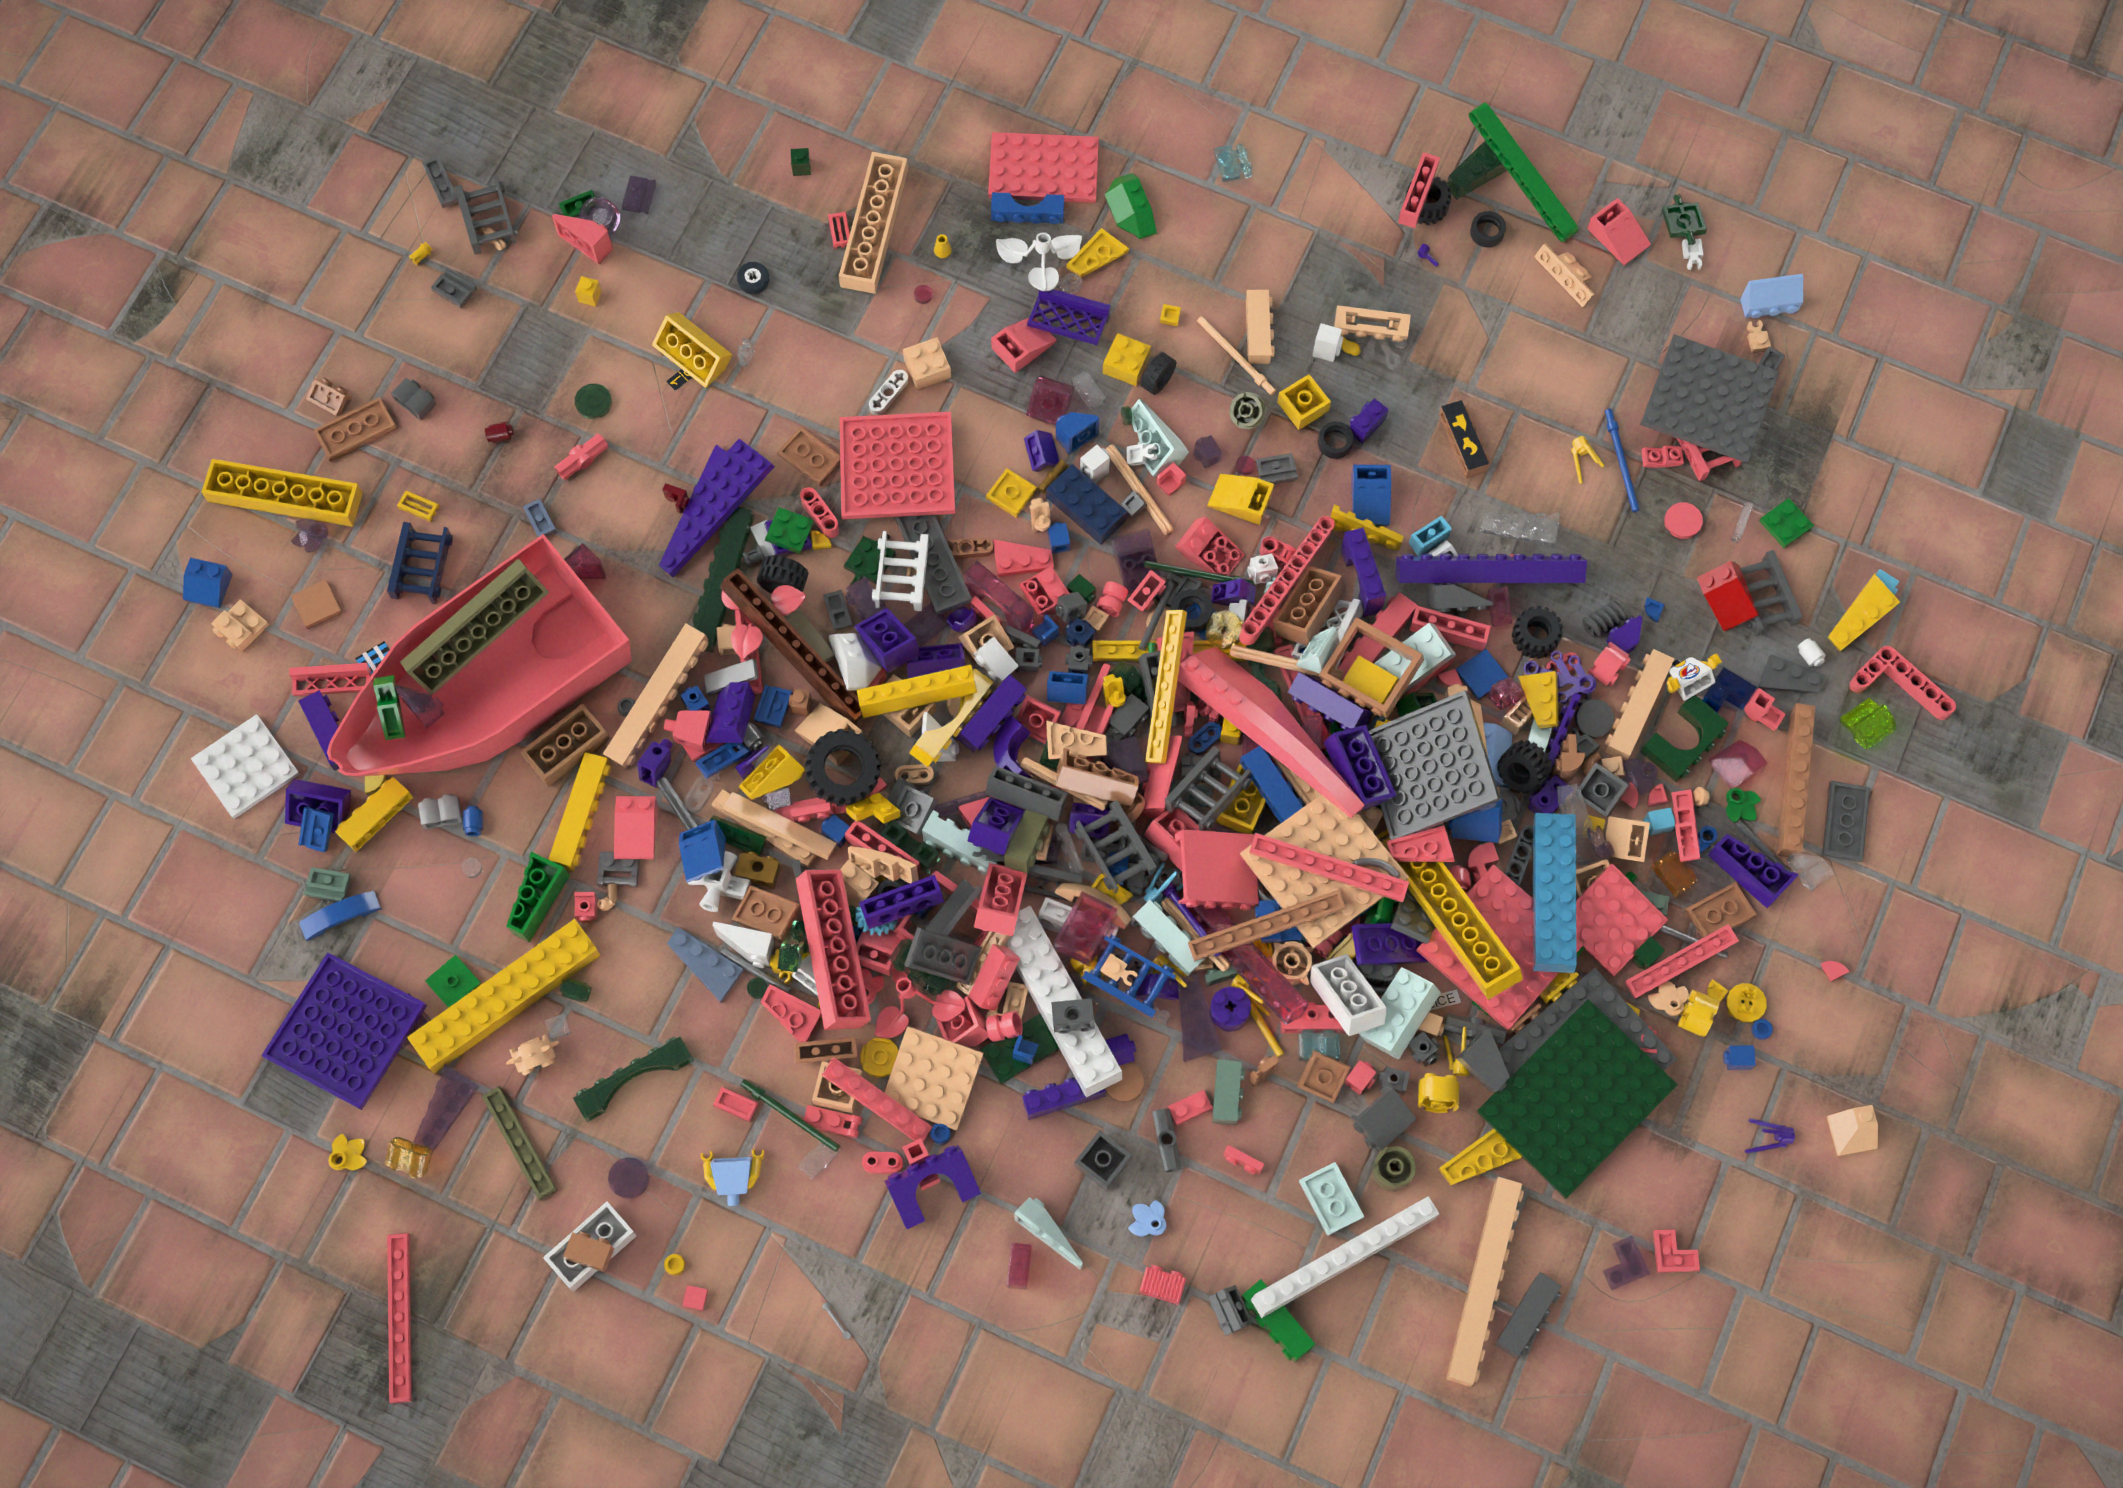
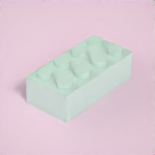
(1429, 643)
(1407, 1005)

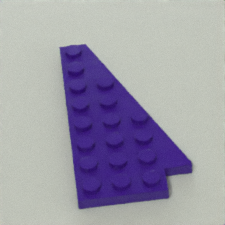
(719, 492)

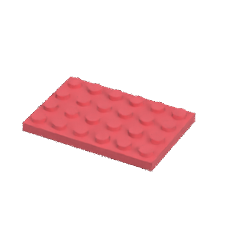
(1044, 164)

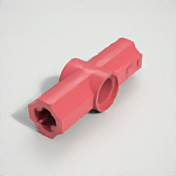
(581, 456)

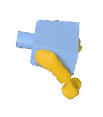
(732, 1175)

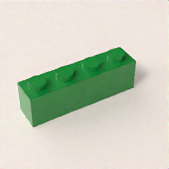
(1281, 1325)

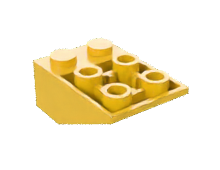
(1241, 497)

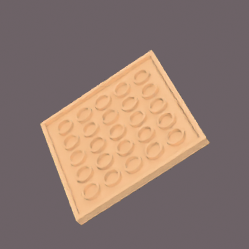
(1330, 832)

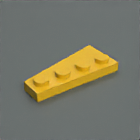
(1866, 610)
(1481, 1156)

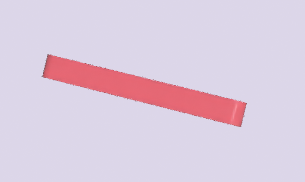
(1284, 586)

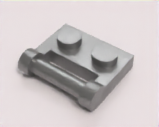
(608, 864)

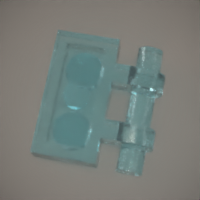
(1227, 163)

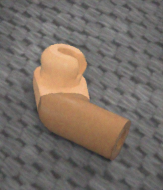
(611, 898)

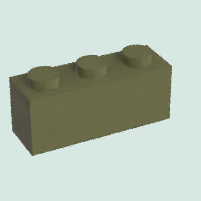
(1027, 841)

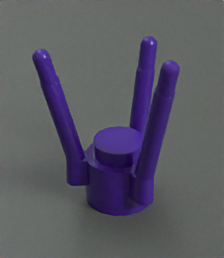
(745, 768)
(1782, 1134)

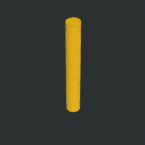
(1266, 1031)

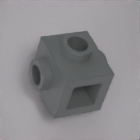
(1079, 660)
(1425, 1049)

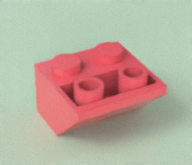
(1043, 591)

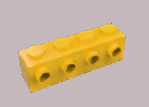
(373, 814)

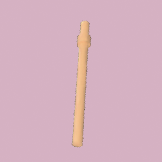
(1260, 379)

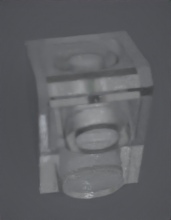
(1811, 869)

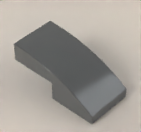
(837, 609)

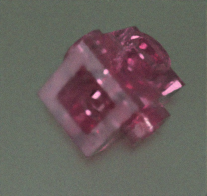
(1505, 693)

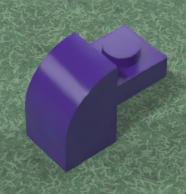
(1168, 991)

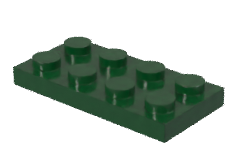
(1000, 1053)

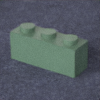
(1228, 1092)

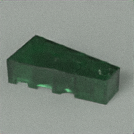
(1475, 171)

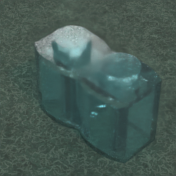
(1325, 1043)

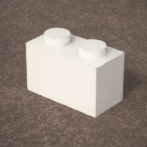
(1328, 343)
(1095, 464)
(995, 660)

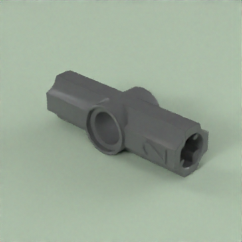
(1474, 1025)
(1164, 1127)

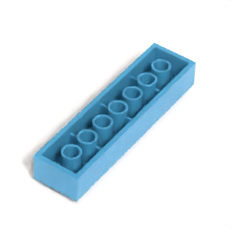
(1554, 892)

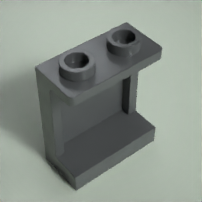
(1383, 1119)

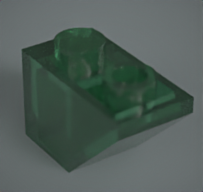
(1131, 679)

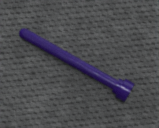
(1171, 892)

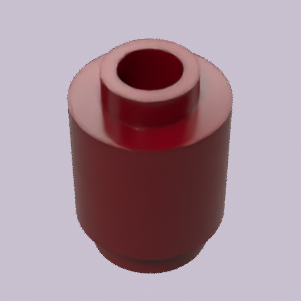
(499, 432)

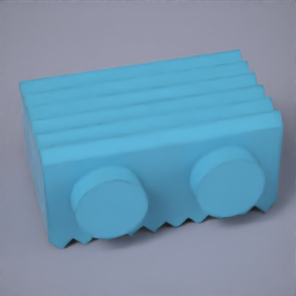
(1430, 536)

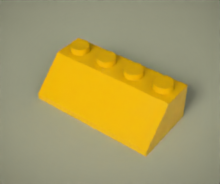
(691, 349)

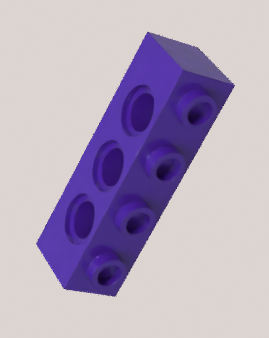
(901, 902)

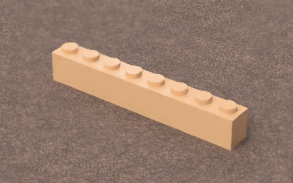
(656, 696)

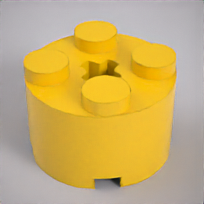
(1698, 1013)
(1438, 1093)

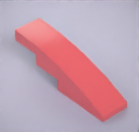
(1686, 825)

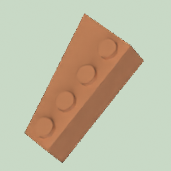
(1095, 779)

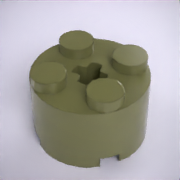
(1402, 1176)

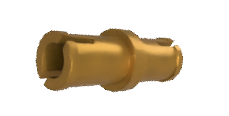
(1052, 476)

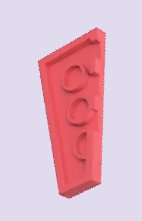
(1182, 692)

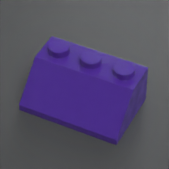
(936, 659)
(731, 714)
(316, 796)

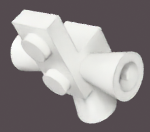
(722, 884)

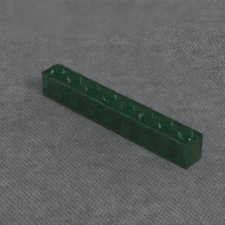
(727, 559)

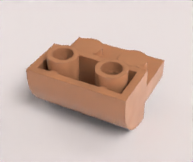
(1569, 760)

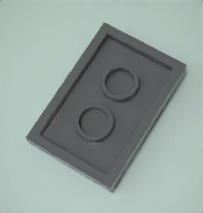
(1412, 919)

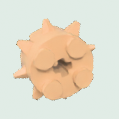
(1301, 960)
(533, 1054)

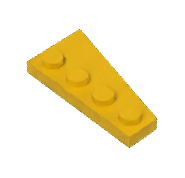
(1380, 535)

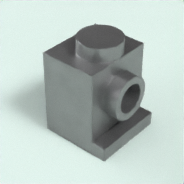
(1402, 1079)

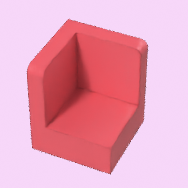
(1171, 479)

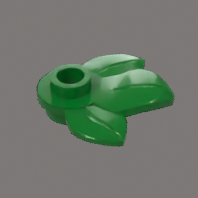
(1743, 807)

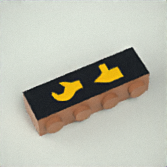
(1464, 438)

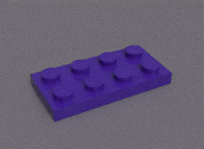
(1383, 945)

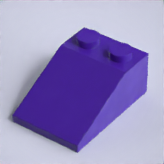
(888, 640)
(995, 825)

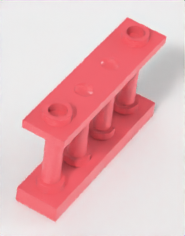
(1700, 467)

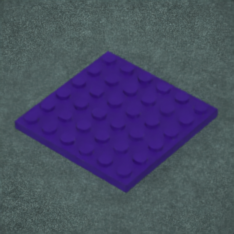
(344, 1031)

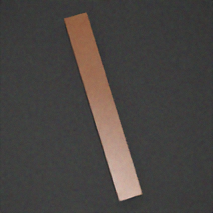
(1267, 925)

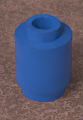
(472, 821)

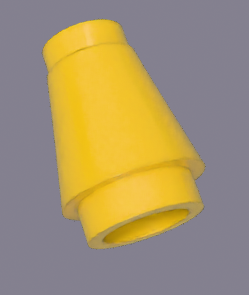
(942, 246)

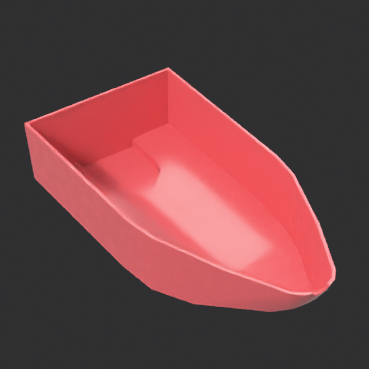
(505, 692)

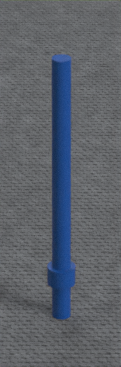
(1613, 428)

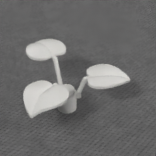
(1042, 278)

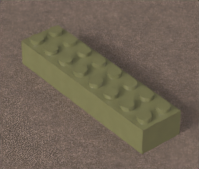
(474, 627)

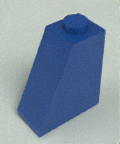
(1479, 825)

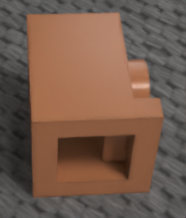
(800, 702)

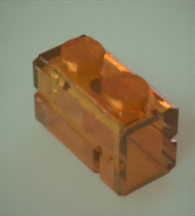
(1674, 873)

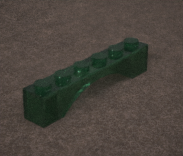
(595, 1100)

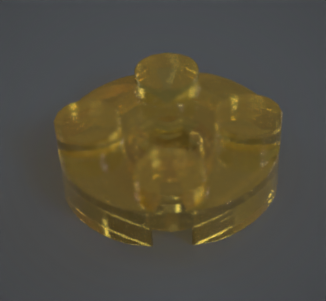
(1217, 622)

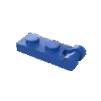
(722, 758)

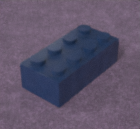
(1086, 504)

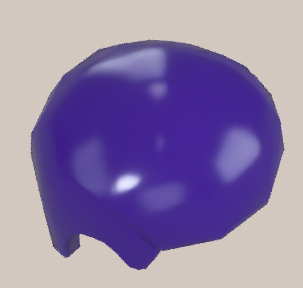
(962, 619)

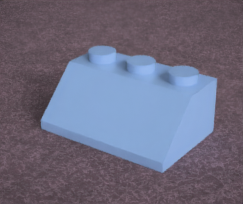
(1773, 296)
(1497, 743)

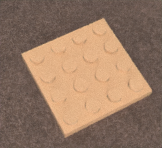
(933, 1077)

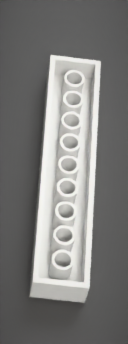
(1049, 982)

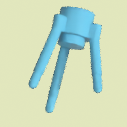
(1155, 894)

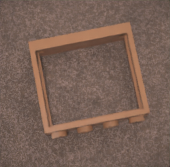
(1389, 642)

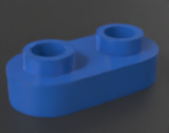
(1204, 739)

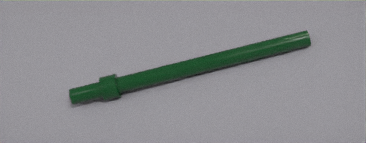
(1191, 572)
(759, 1094)

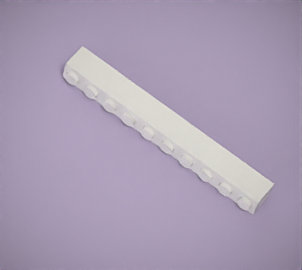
(1344, 1257)

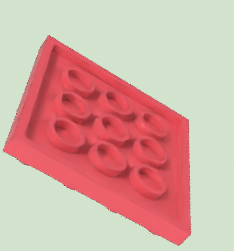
(1615, 919)

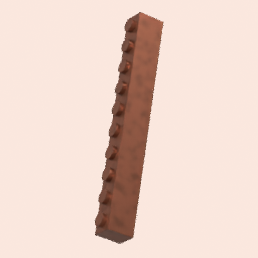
(792, 645)

